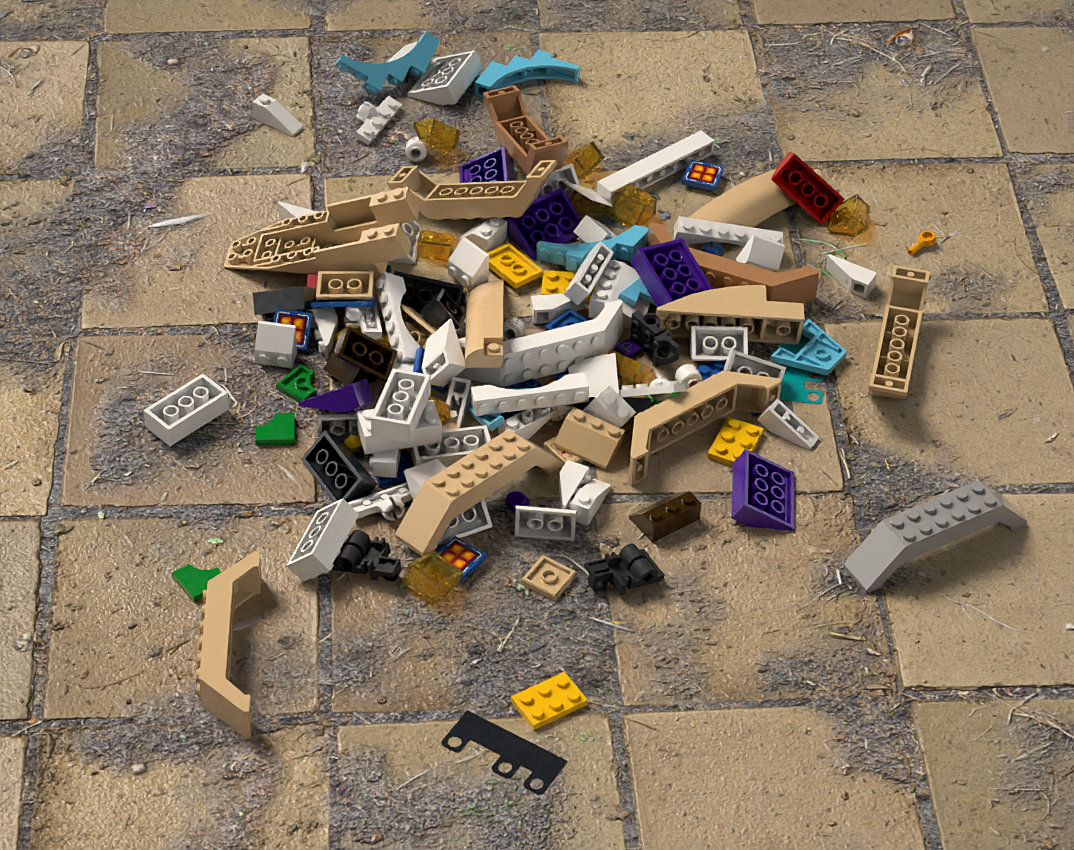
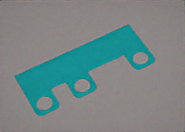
(793, 380)

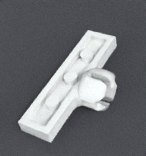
(375, 118)
(366, 318)
(659, 389)
(387, 502)

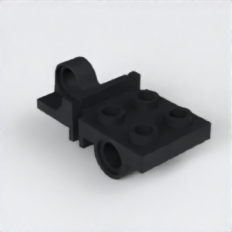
(653, 340)
(363, 555)
(628, 569)

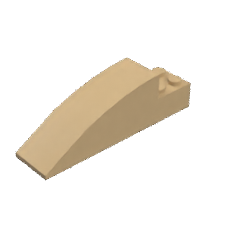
(764, 319)

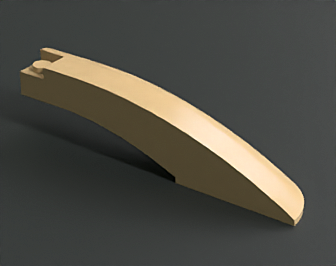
(747, 202)
(485, 326)

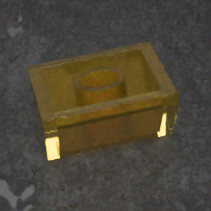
(588, 207)

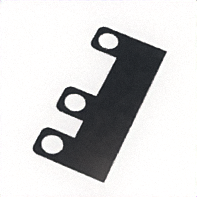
(511, 748)

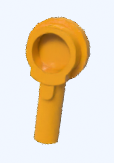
(926, 239)

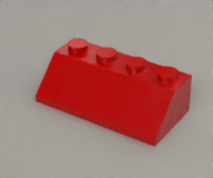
(806, 188)

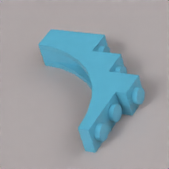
(520, 69)
(395, 71)
(573, 255)

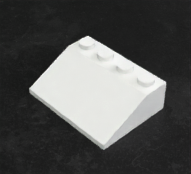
(447, 78)
(612, 282)

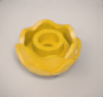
(354, 443)

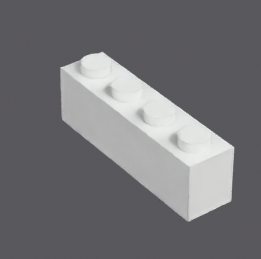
(588, 273)

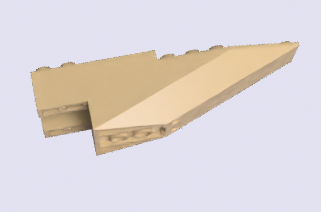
(346, 237)

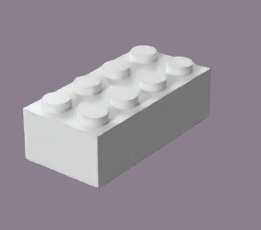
(400, 405)
(186, 409)
(426, 432)
(454, 446)
(323, 540)

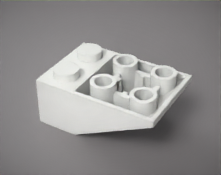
(443, 355)

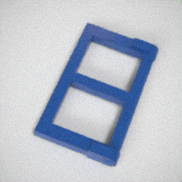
(325, 303)

